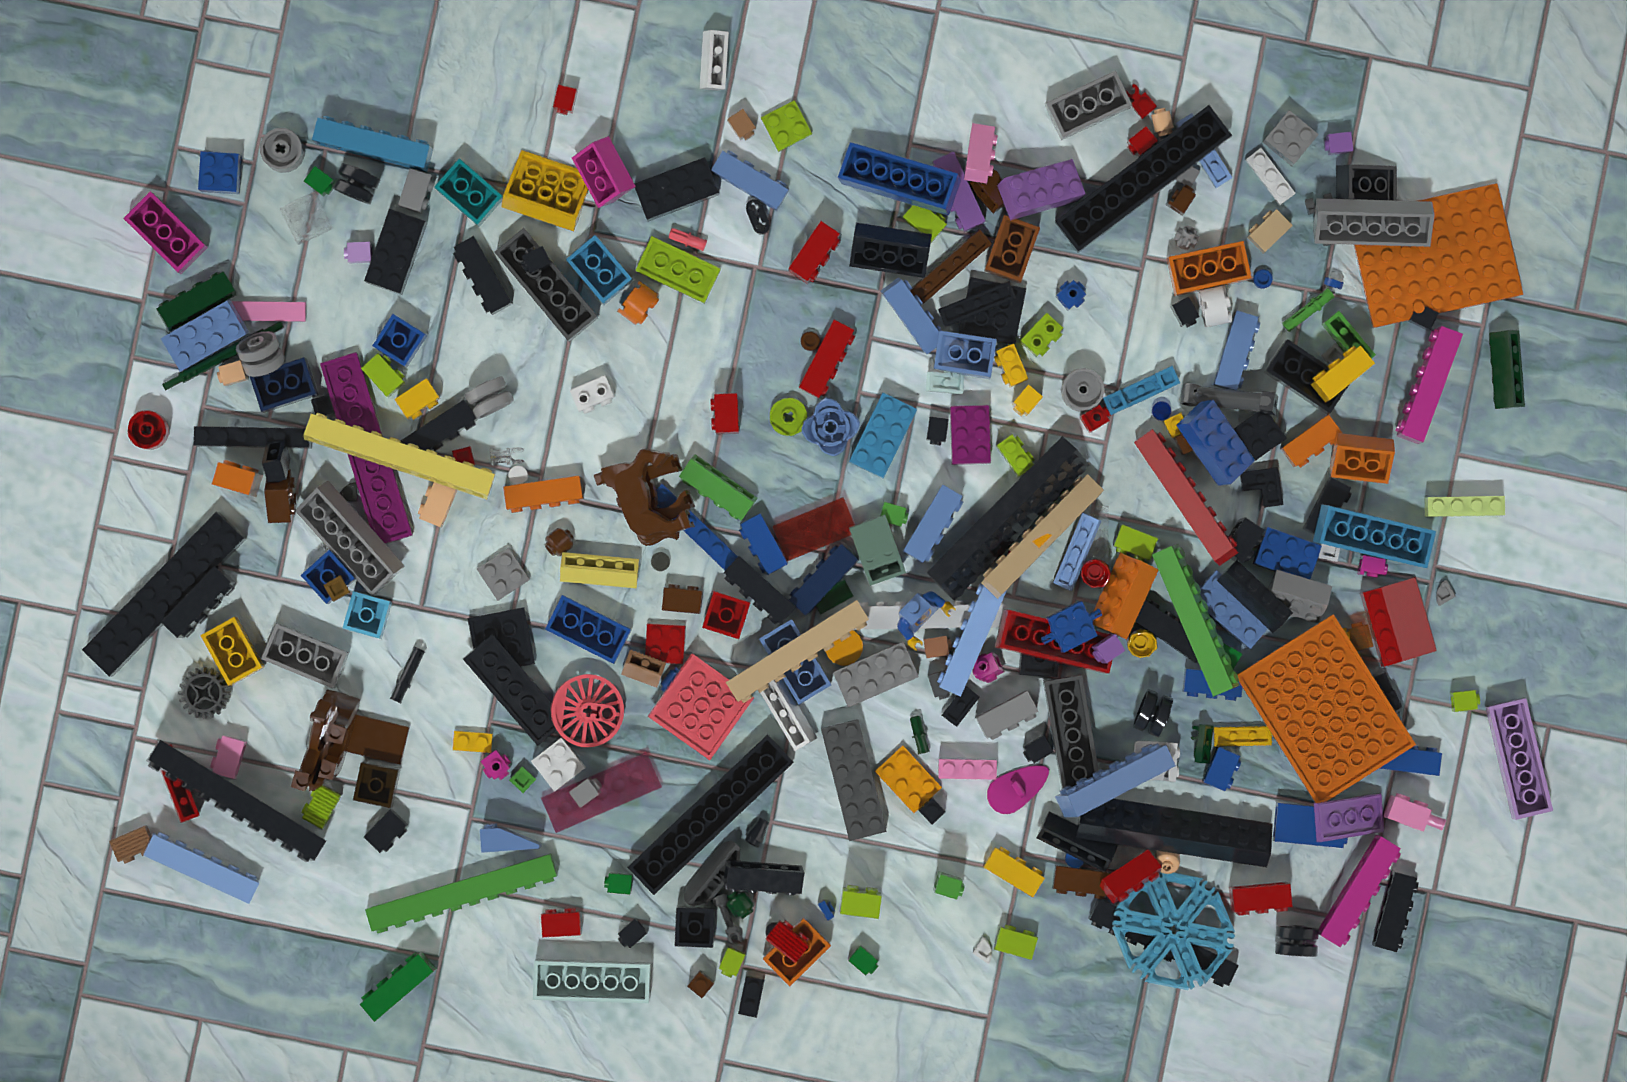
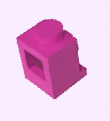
(1373, 566)

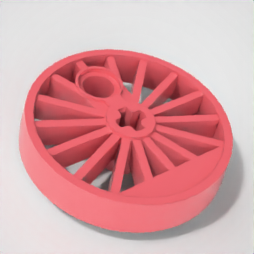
(558, 707)

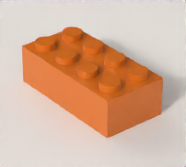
(1209, 268)
(1124, 595)

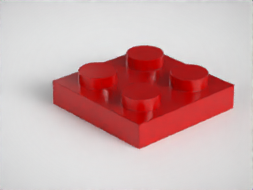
(665, 643)

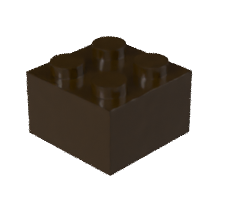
(376, 785)

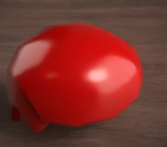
(1095, 573)

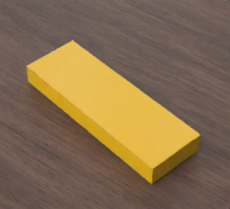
(1242, 736)

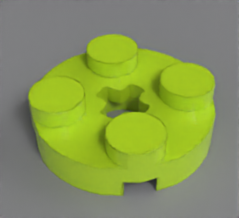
(785, 406)

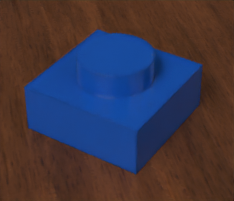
(827, 909)

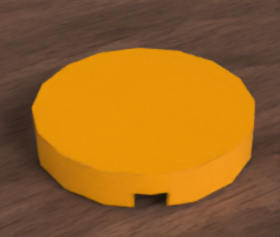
(847, 651)

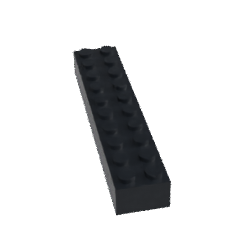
(1143, 178)
(1008, 518)
(161, 594)
(235, 800)
(710, 814)
(1178, 831)

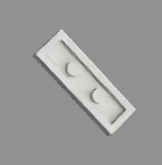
(1270, 176)

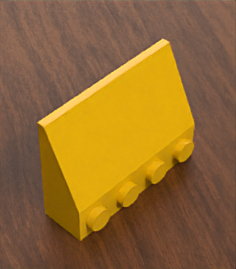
(545, 191)

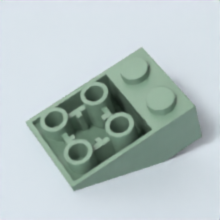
(877, 550)

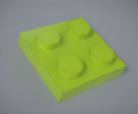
(786, 126)

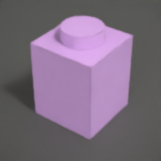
(358, 252)

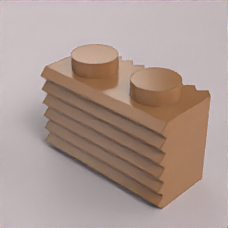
(643, 668)
(131, 844)

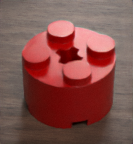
(137, 430)

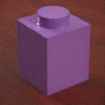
(1338, 143)
(1107, 649)

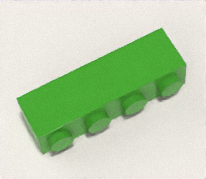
(717, 487)

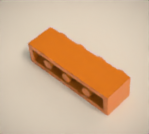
(543, 493)

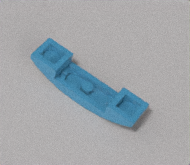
(1141, 390)

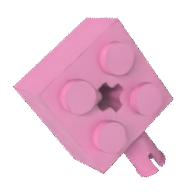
(1411, 814)

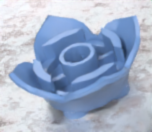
(825, 412)

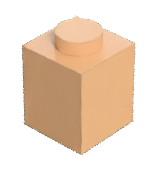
(231, 373)

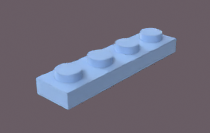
(1211, 163)
(1077, 551)

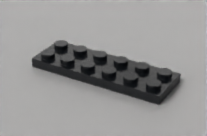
(512, 688)

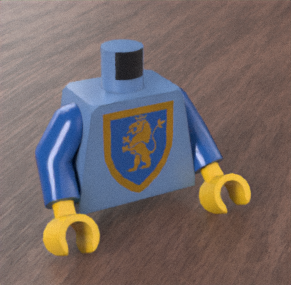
(917, 612)

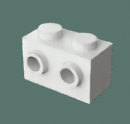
(592, 394)

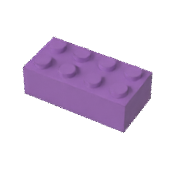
(1041, 189)

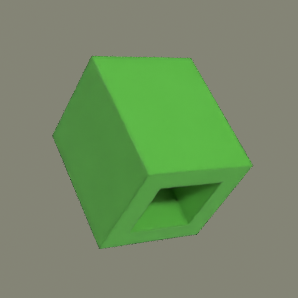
(895, 514)

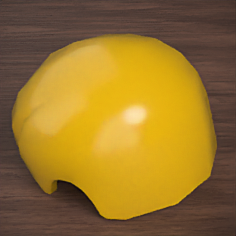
(1142, 643)

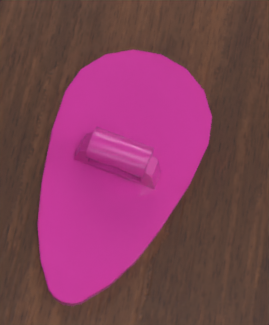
(1016, 788)

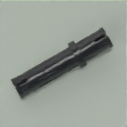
(404, 681)

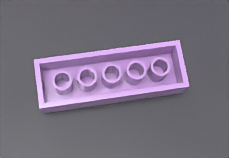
(1519, 758)

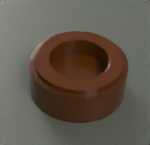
(810, 341)

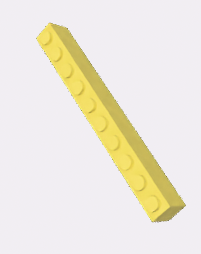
(399, 456)

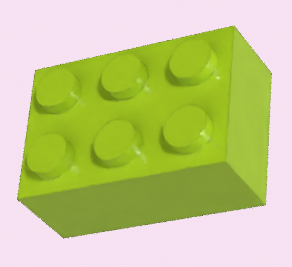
(860, 902)

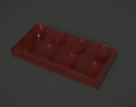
(814, 529)

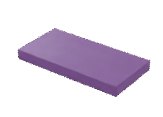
(1349, 817)

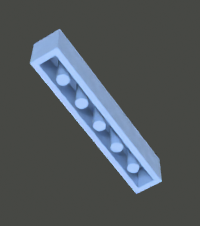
(971, 641)
(199, 867)

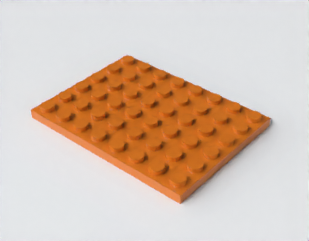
(1462, 268)
(1325, 710)

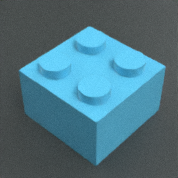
(367, 615)

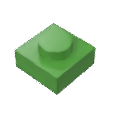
(522, 779)

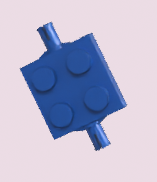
(1071, 626)

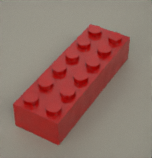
(1023, 635)

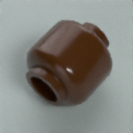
(559, 542)

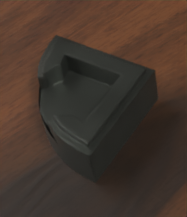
(350, 492)

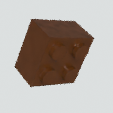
(280, 500)

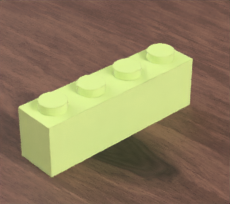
(1464, 506)

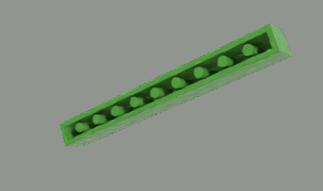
(461, 892)

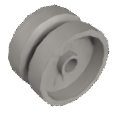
(278, 139)
(260, 354)
(488, 396)
(1082, 401)

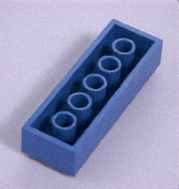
(899, 178)

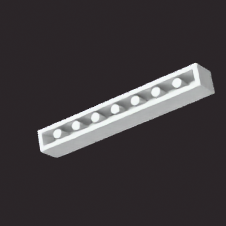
(887, 616)

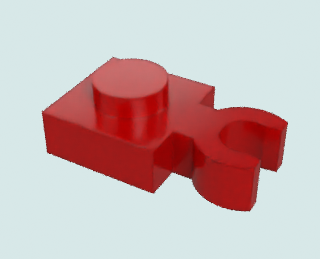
(1142, 103)

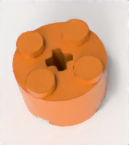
(638, 303)

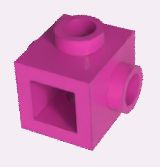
(987, 667)
(490, 760)

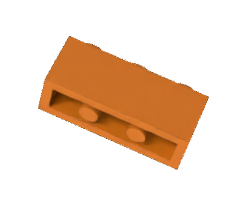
(1311, 441)

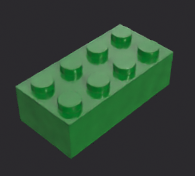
(399, 985)

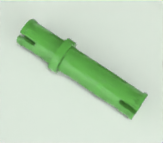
(1314, 305)

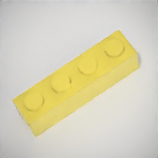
(599, 570)

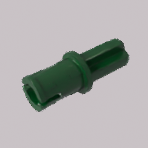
(919, 735)

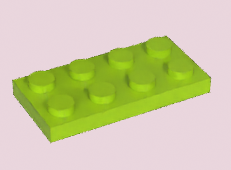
(678, 269)

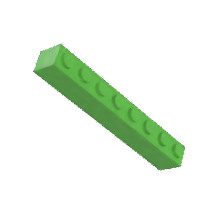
(1196, 619)

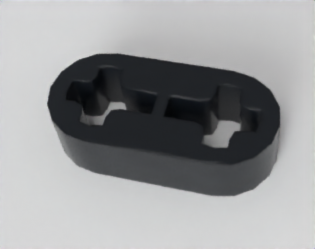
(762, 215)

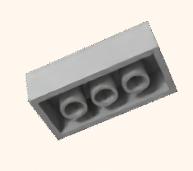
(1088, 105)
(305, 655)
(875, 674)

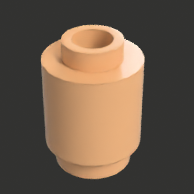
(1162, 122)

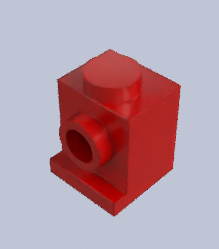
(1090, 423)

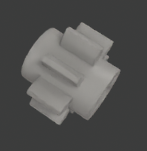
(1186, 237)

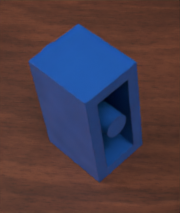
(1222, 769)

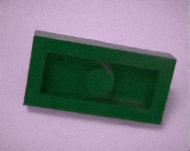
(1203, 746)

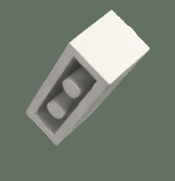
(714, 60)

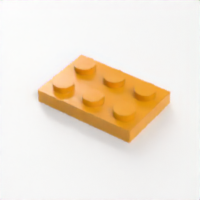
(908, 779)

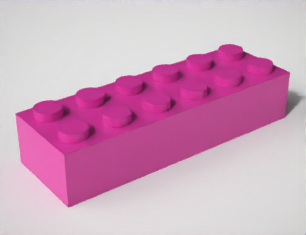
(1429, 385)
(1358, 891)

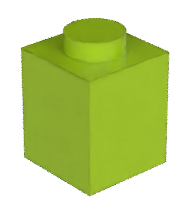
(1464, 700)
(731, 962)

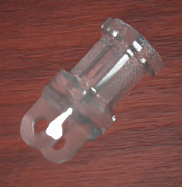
(505, 456)

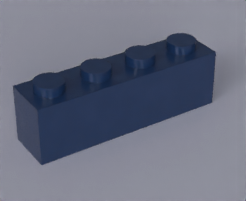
(823, 579)

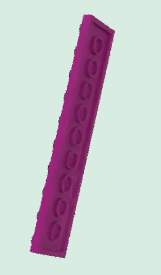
(374, 481)

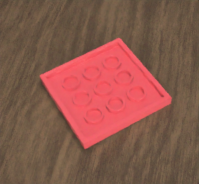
(699, 707)

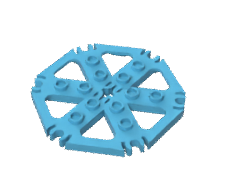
(1182, 920)

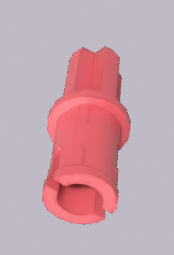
(687, 239)

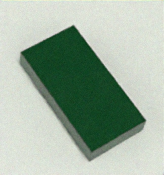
(836, 596)

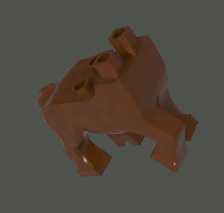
(639, 497)
(328, 740)

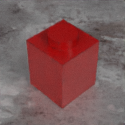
(565, 100)
(1141, 142)

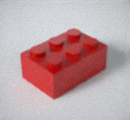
(815, 253)
(1260, 898)

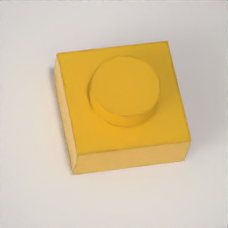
(1171, 425)

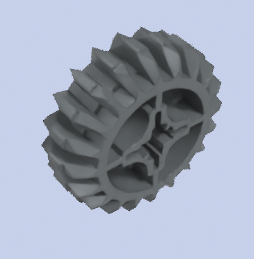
(210, 685)

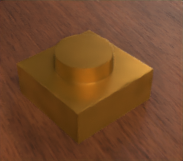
(336, 588)

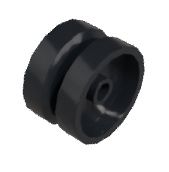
(355, 184)
(1156, 714)
(1296, 944)

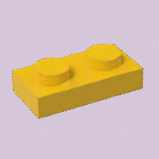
(472, 741)

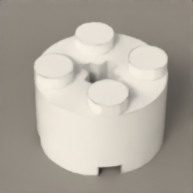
(1214, 306)

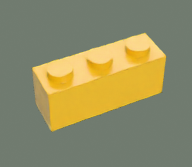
(1014, 871)

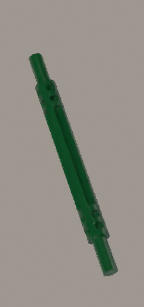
(213, 360)

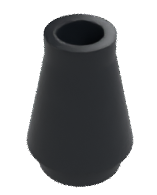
(756, 834)

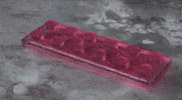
(619, 786)

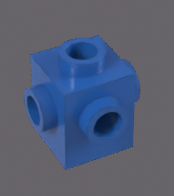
(1065, 298)

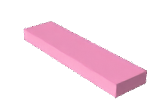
(271, 311)

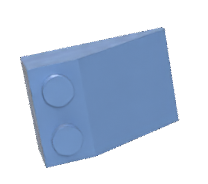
(965, 354)
(502, 839)

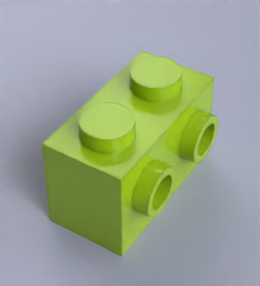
(1041, 335)
(1015, 456)

